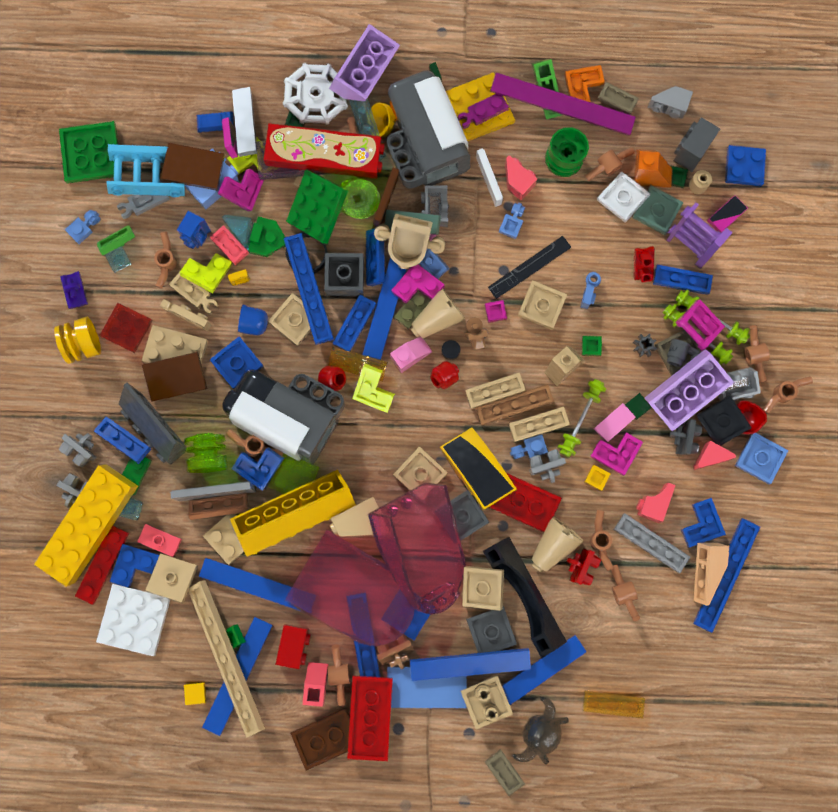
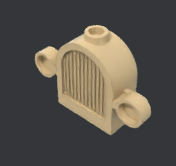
(409, 240)

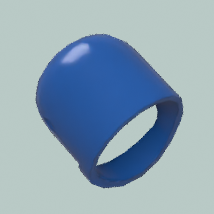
(252, 321)

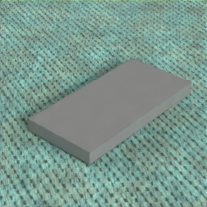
(212, 491)

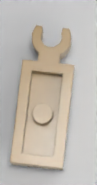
(193, 293)
(185, 313)

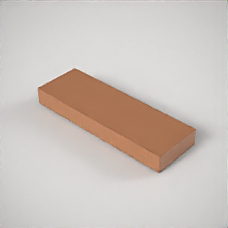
(218, 506)

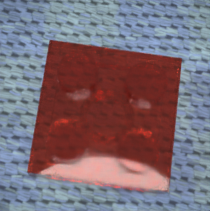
(126, 328)

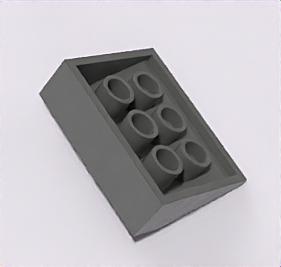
(151, 424)

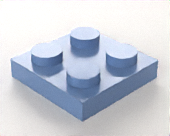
(761, 458)

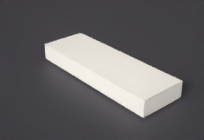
(489, 177)

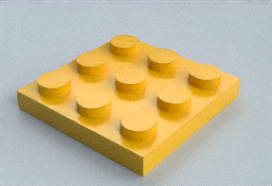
(472, 93)

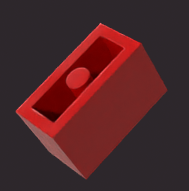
(292, 646)

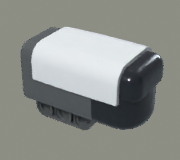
(284, 416)

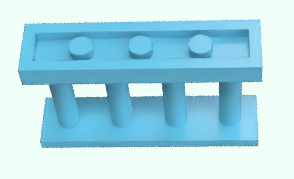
(140, 154)

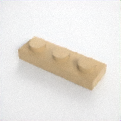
(495, 390)
(539, 424)

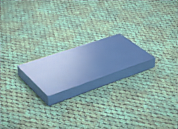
(425, 693)

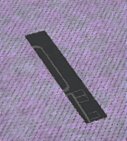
(529, 267)

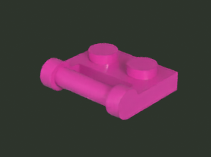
(704, 320)

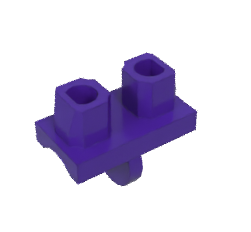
(74, 290)

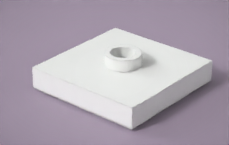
(623, 196)

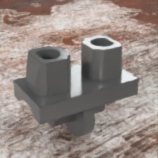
(684, 437)

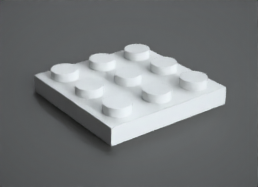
(133, 620)

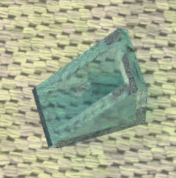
(240, 227)

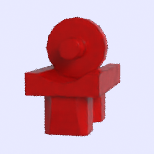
(644, 264)
(580, 565)

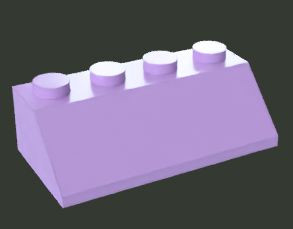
(364, 65)
(689, 390)

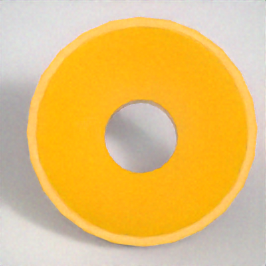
(380, 112)

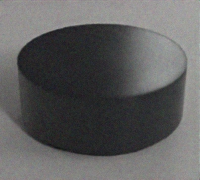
(451, 350)

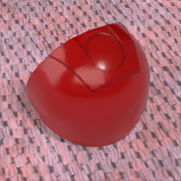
(754, 414)

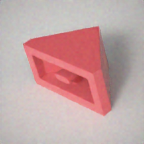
(712, 454)

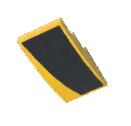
(478, 468)

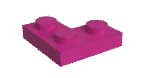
(242, 194)
(414, 280)
(619, 458)

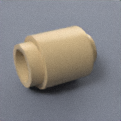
(700, 182)

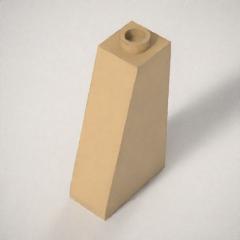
(563, 365)

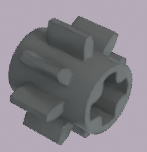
(649, 344)

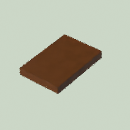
(192, 166)
(386, 197)
(174, 376)
(323, 739)

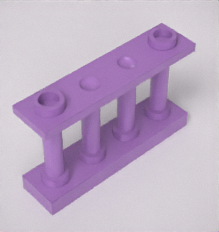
(698, 235)

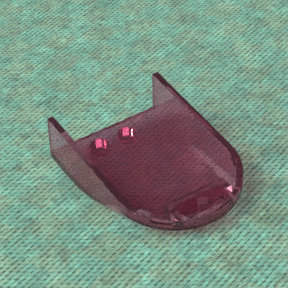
(421, 546)
(351, 593)

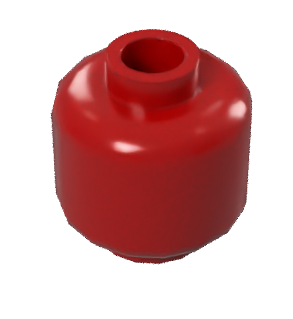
(444, 375)
(332, 377)

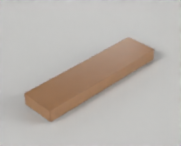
(514, 405)

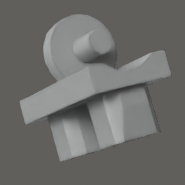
(70, 444)
(554, 461)
(69, 485)

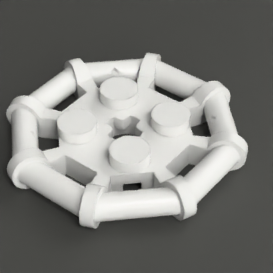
(307, 100)

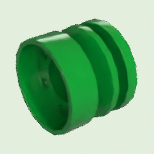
(570, 143)

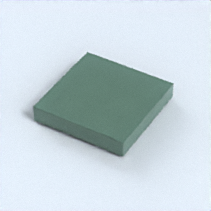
(658, 210)

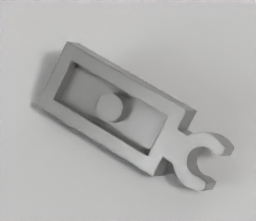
(141, 204)

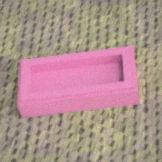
(614, 423)

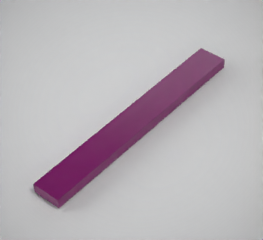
(562, 104)

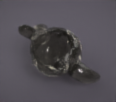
(541, 734)

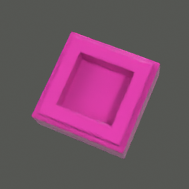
(495, 311)

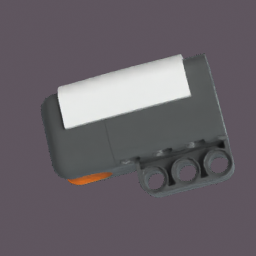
(428, 132)

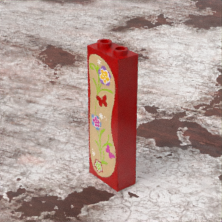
(323, 151)

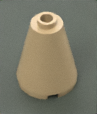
(437, 316)
(555, 545)

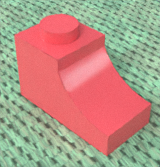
(655, 507)

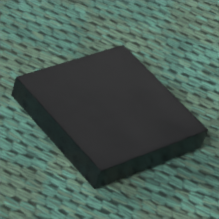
(724, 420)

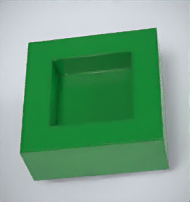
(591, 346)
(235, 636)

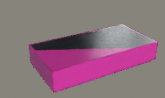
(230, 138)
(727, 214)

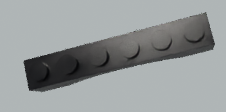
(543, 627)

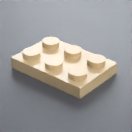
(169, 343)

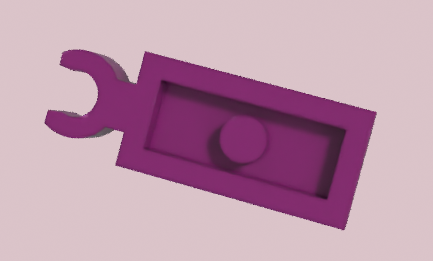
(484, 110)

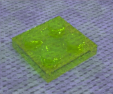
(292, 474)

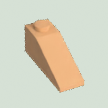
(710, 568)

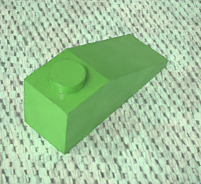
(545, 77)

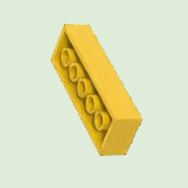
(292, 512)
(86, 525)

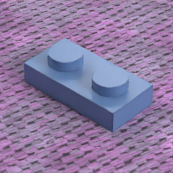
(434, 264)

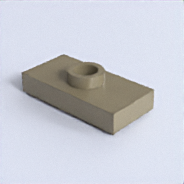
(617, 99)
(504, 772)

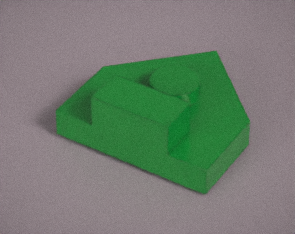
(266, 237)

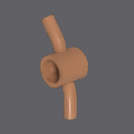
(609, 163)
(162, 253)
(756, 353)
(792, 388)
(244, 442)
(602, 550)
(625, 593)
(338, 675)

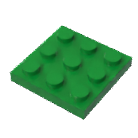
(86, 151)
(316, 206)

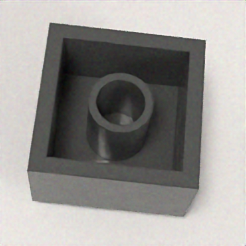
(695, 144)
(344, 274)

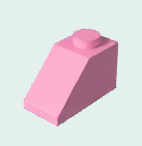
(410, 353)

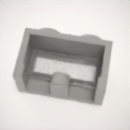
(436, 202)
(745, 384)

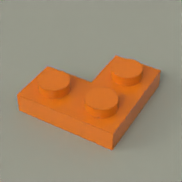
(581, 79)

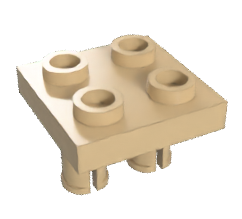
(486, 702)

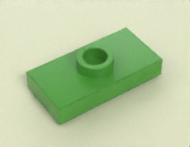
(115, 240)

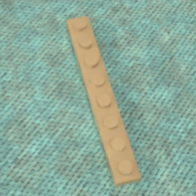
(226, 659)

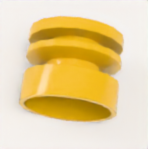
(75, 341)

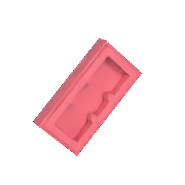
(229, 245)
(159, 540)

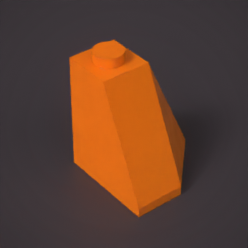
(652, 169)

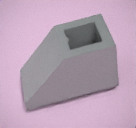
(671, 102)

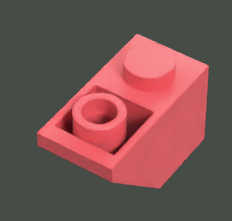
(518, 178)
(315, 684)

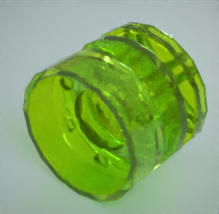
(368, 200)
(205, 451)

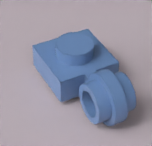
(511, 224)
(80, 230)
(588, 295)
(533, 446)

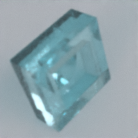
(118, 259)

